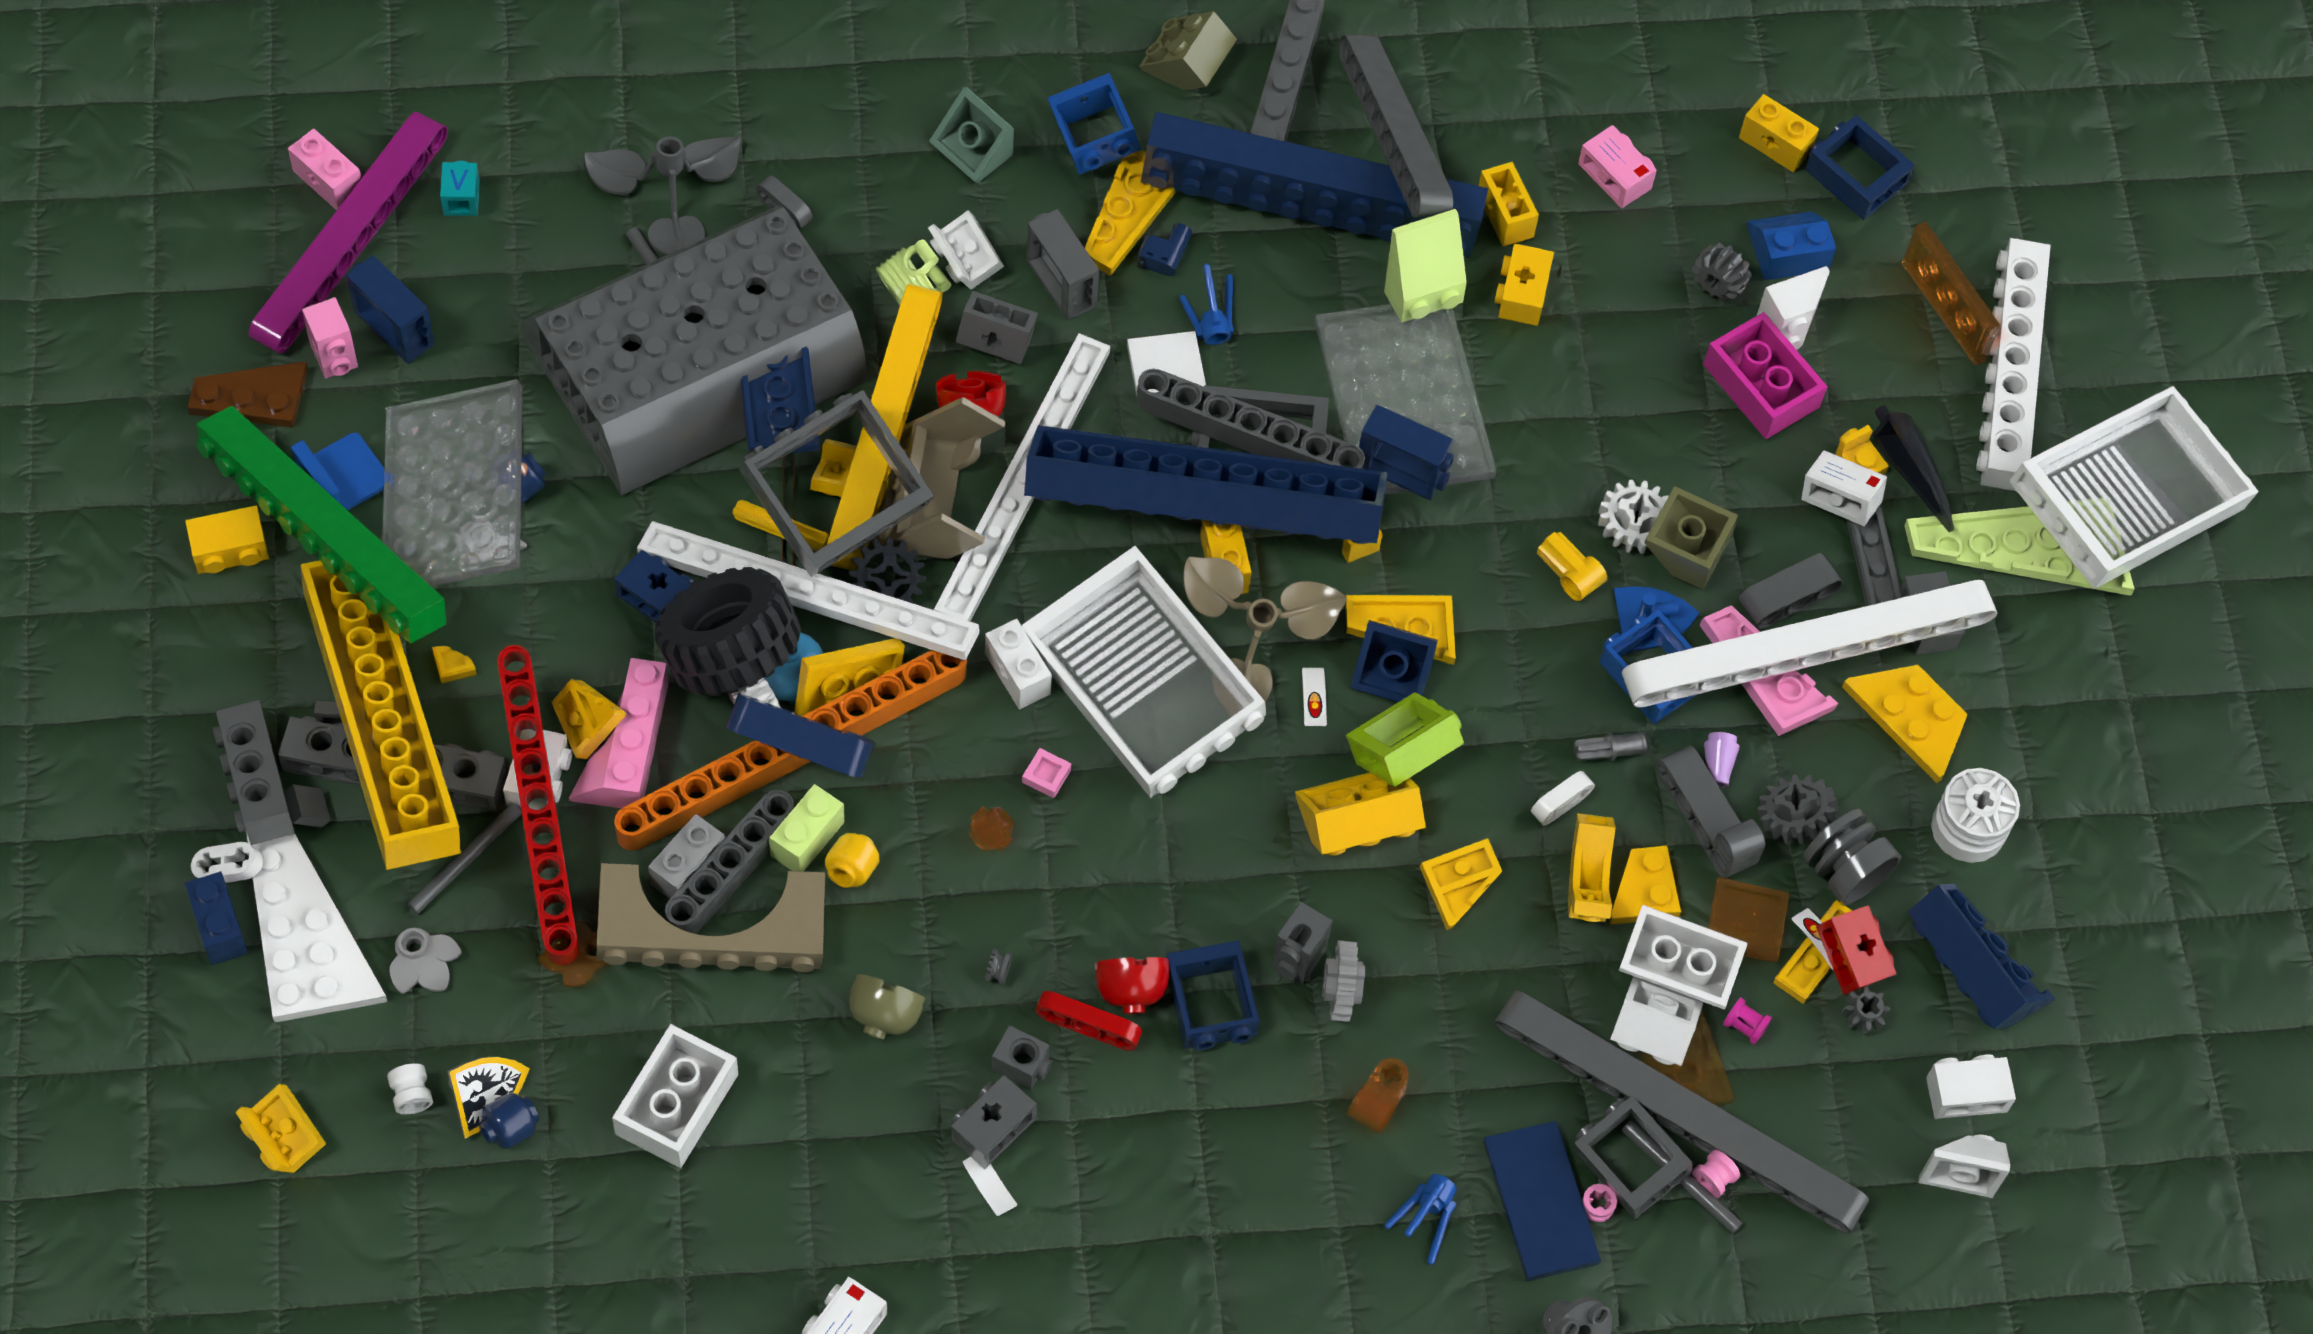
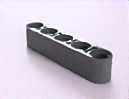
(724, 879)

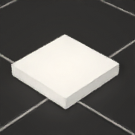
(1169, 352)

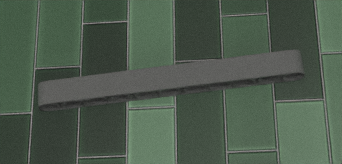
(1682, 1111)

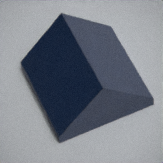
(1393, 662)

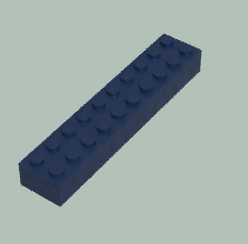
(1290, 179)
(1205, 484)

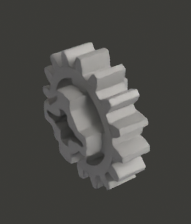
(1343, 981)

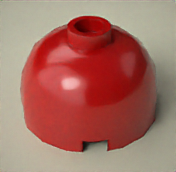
(979, 387)
(1132, 982)

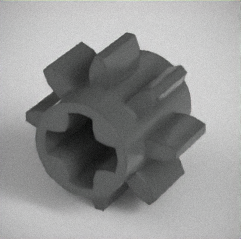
(1868, 1000)

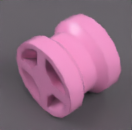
(1716, 1173)

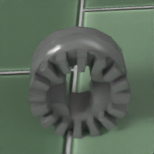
(998, 966)

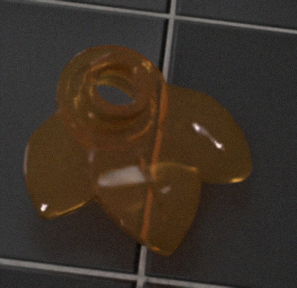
(584, 966)

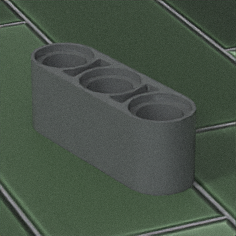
(1790, 590)

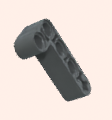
(1726, 840)

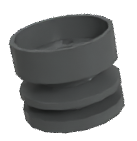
(1846, 851)

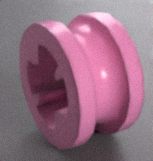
(1599, 1191)

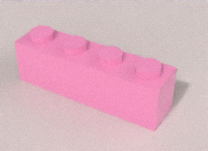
(622, 762)

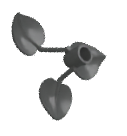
(620, 169)

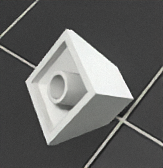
(1968, 1166)

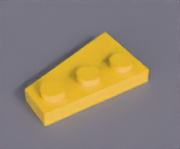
(1414, 613)

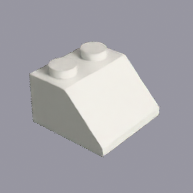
(1794, 304)
(1657, 1021)

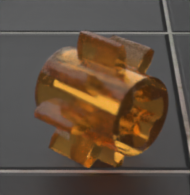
(991, 828)

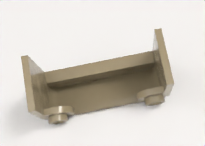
(939, 448)

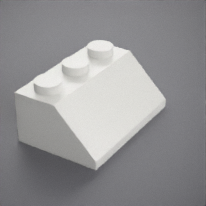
(1683, 957)

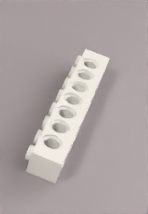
(2031, 263)

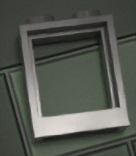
(1062, 264)
(1657, 1185)

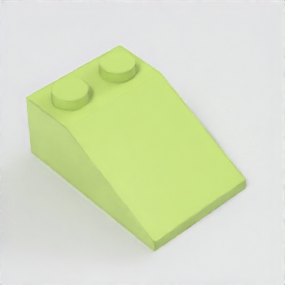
(1426, 266)

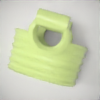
(900, 271)

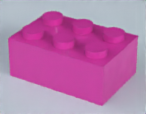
(1765, 375)

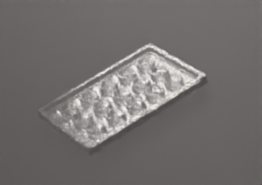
(1411, 370)
(455, 483)

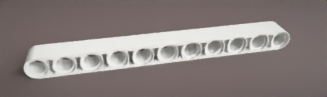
(1808, 643)

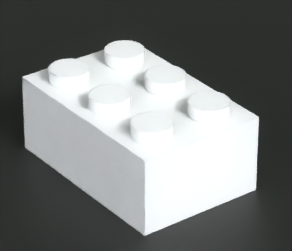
(675, 1096)

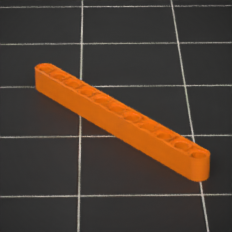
(752, 776)

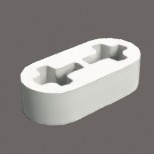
(1562, 798)
(225, 856)

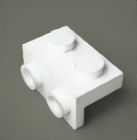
(966, 250)

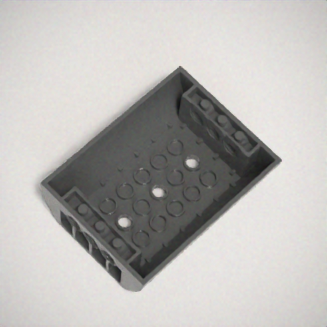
(683, 385)

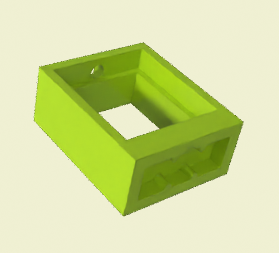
(1395, 764)

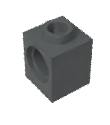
(1018, 1043)

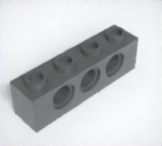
(254, 773)

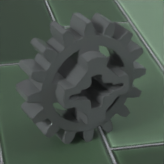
(1781, 814)

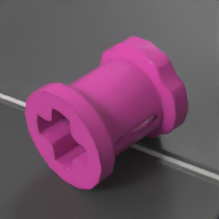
(1747, 1021)

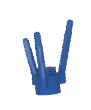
(1214, 326)
(1433, 1197)

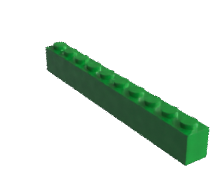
(321, 525)

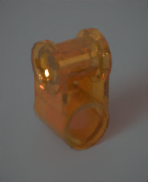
(1377, 1099)

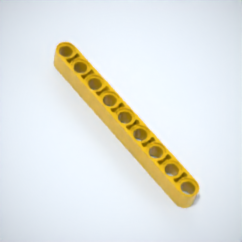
(892, 400)

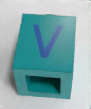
(459, 188)

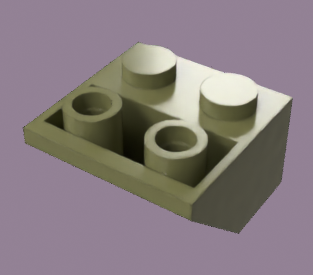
(1189, 50)

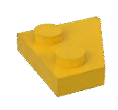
(585, 716)
(1460, 879)
(1646, 882)

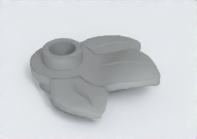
(423, 966)

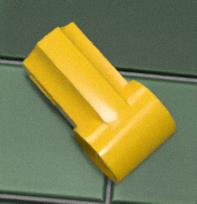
(1577, 573)

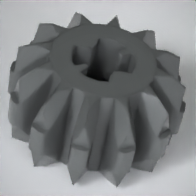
(1721, 271)

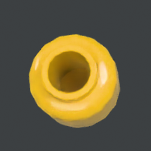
(851, 860)

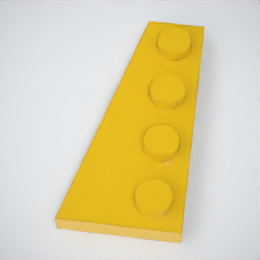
(1125, 214)

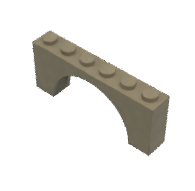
(636, 933)

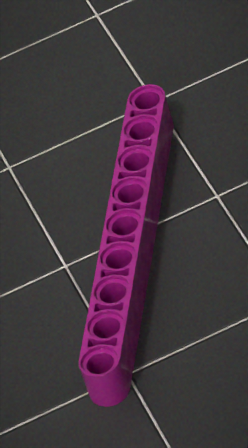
(348, 231)

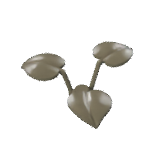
(1308, 605)

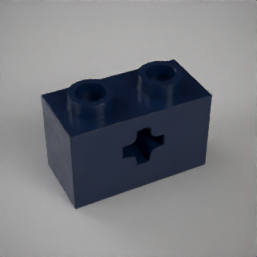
(649, 584)

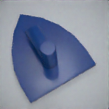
(1636, 601)

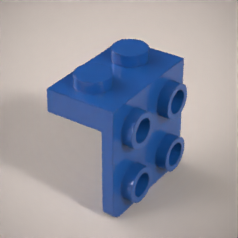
(343, 469)

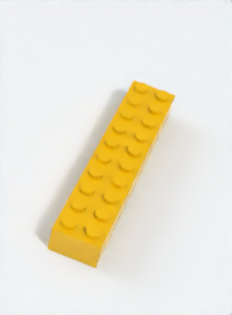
(382, 724)

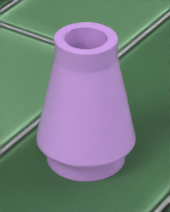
(1720, 756)

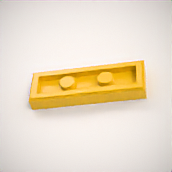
(1807, 964)

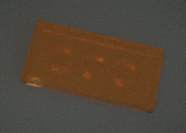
(1950, 293)

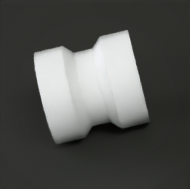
(410, 1089)

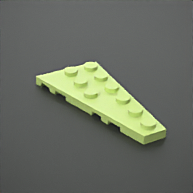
(2002, 542)

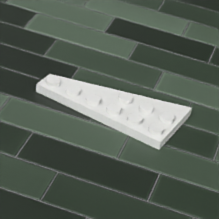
(305, 942)

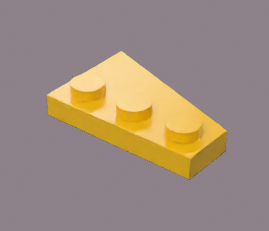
(841, 671)

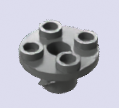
(1580, 1316)

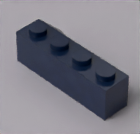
(1977, 958)

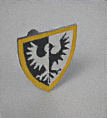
(479, 1084)

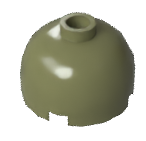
(883, 1007)

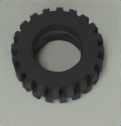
(727, 631)

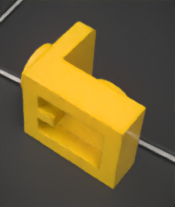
(1857, 448)

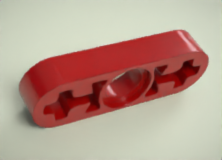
(1088, 1020)

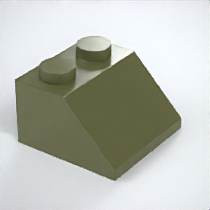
(1690, 536)

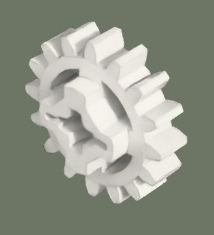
(1619, 511)

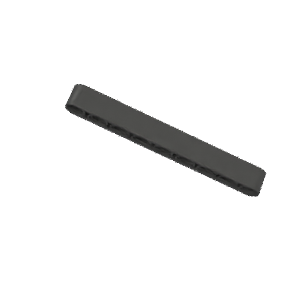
(1395, 126)

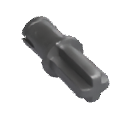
(1610, 746)

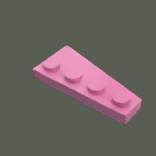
(1783, 699)

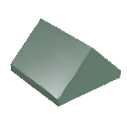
(974, 136)

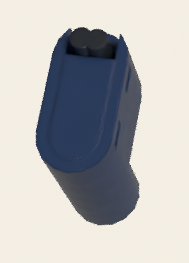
(1162, 254)

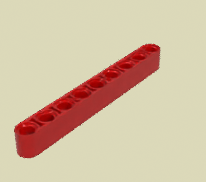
(544, 819)

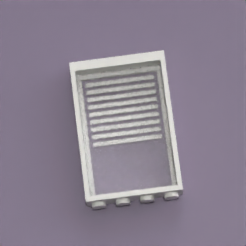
(2133, 486)
(1144, 672)

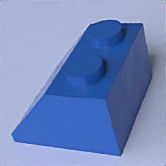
(1791, 244)

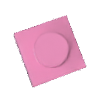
(1046, 773)

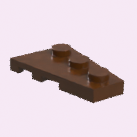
(259, 394)

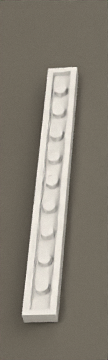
(1009, 504)
(818, 593)

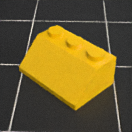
(1359, 812)

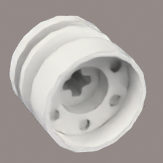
(1973, 832)

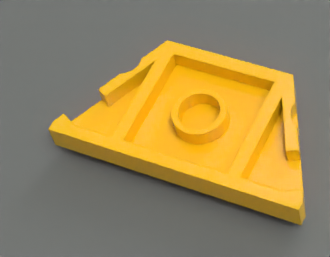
(1912, 714)

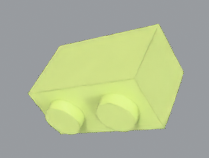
(807, 829)

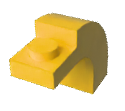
(1590, 868)

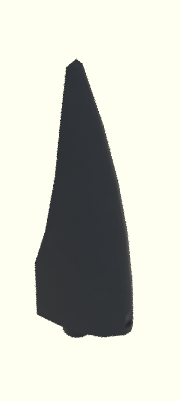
(1910, 456)

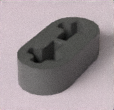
(775, 193)

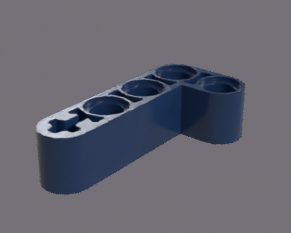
(800, 736)

